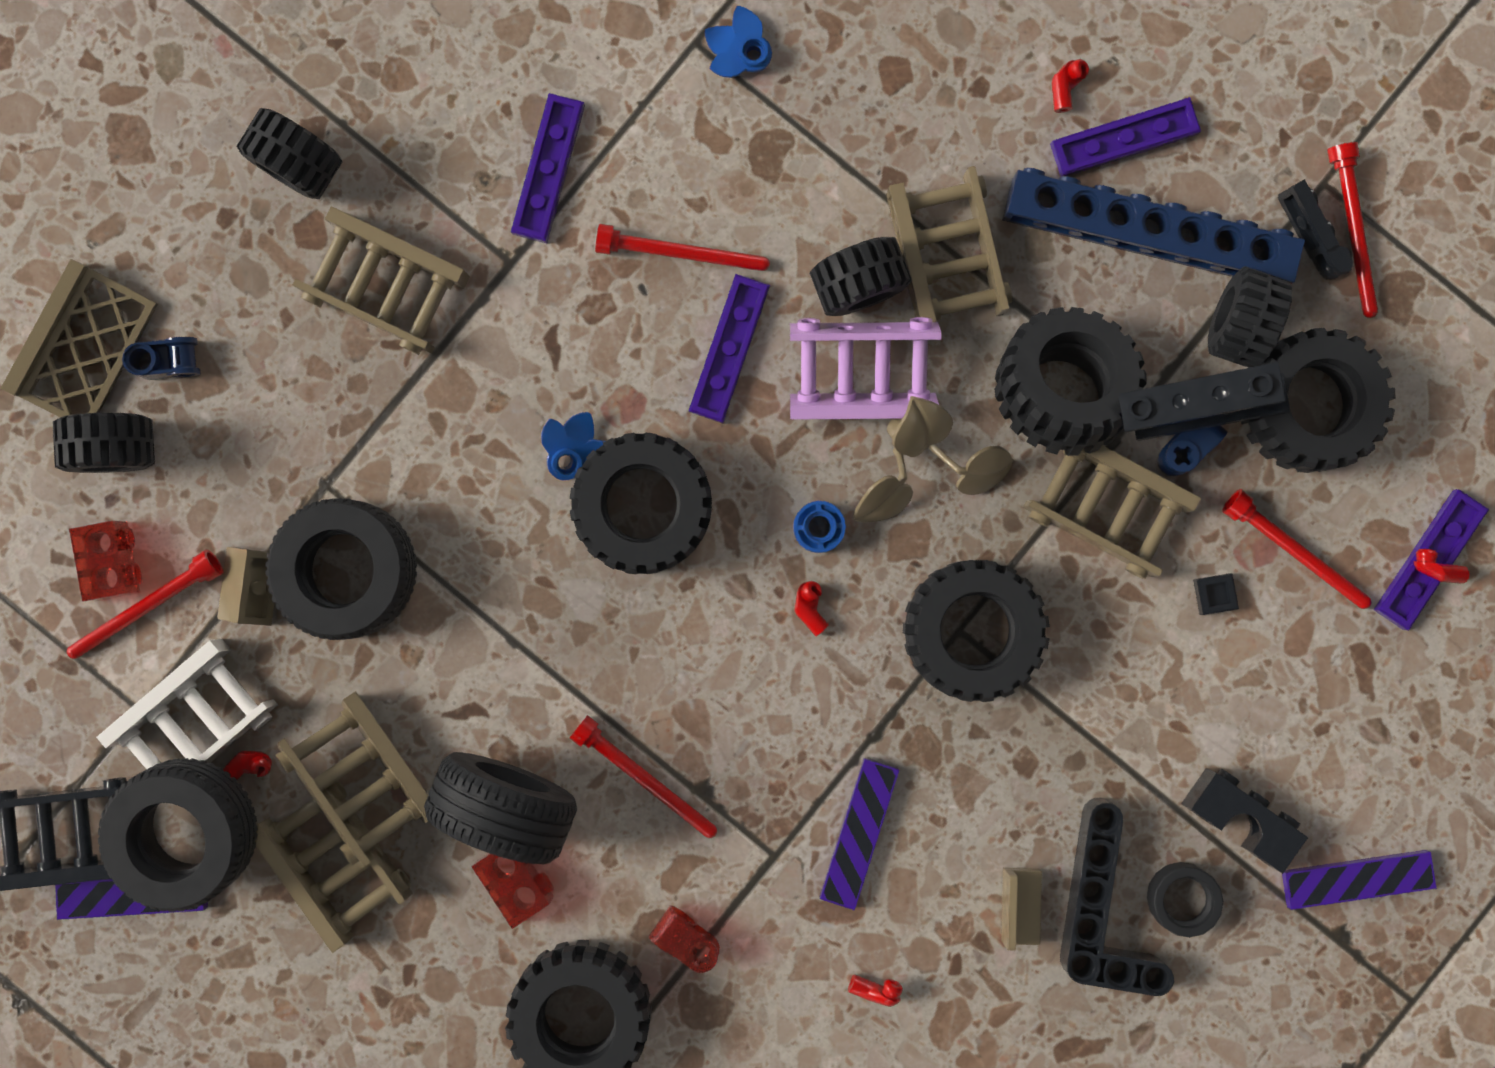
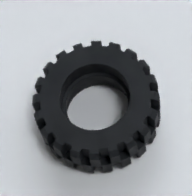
(1079, 340)
(1363, 397)
(592, 490)
(1024, 640)
(584, 967)

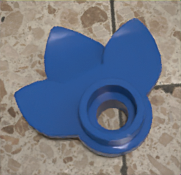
(735, 41)
(573, 440)

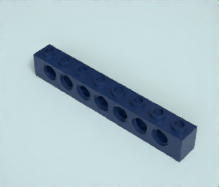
(1024, 209)

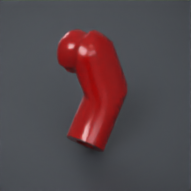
(1064, 81)
(1445, 573)
(806, 607)
(249, 763)
(885, 995)

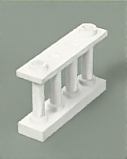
(182, 685)

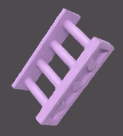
(845, 401)

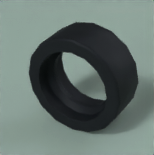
(1208, 916)

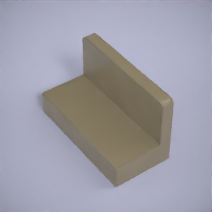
(245, 588)
(1021, 907)

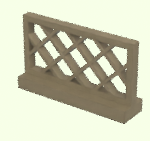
(55, 322)

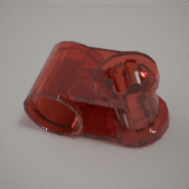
(682, 936)

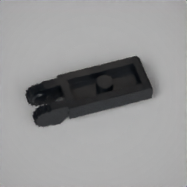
(1319, 234)

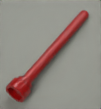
(1345, 159)
(612, 240)
(1241, 507)
(203, 567)
(589, 735)

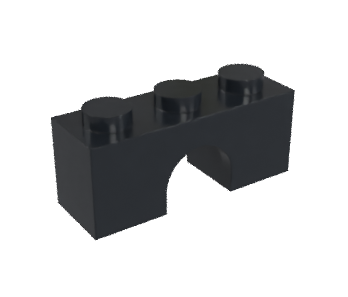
(1270, 836)

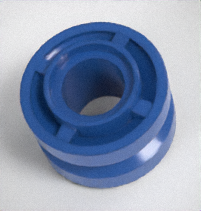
(836, 526)

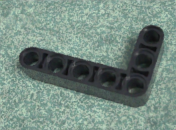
(1097, 908)

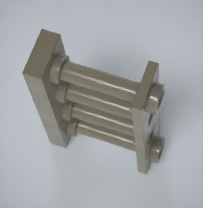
(912, 240)
(378, 246)
(1141, 484)
(374, 746)
(315, 896)

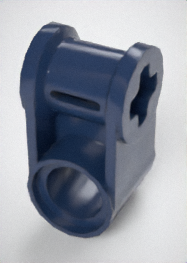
(169, 358)
(1193, 447)

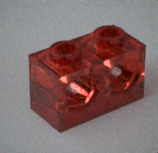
(95, 563)
(504, 888)

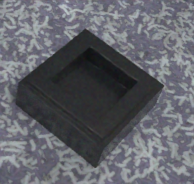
(1216, 594)

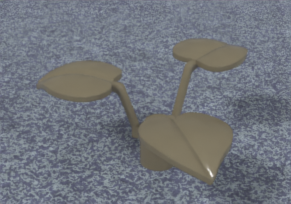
(918, 430)

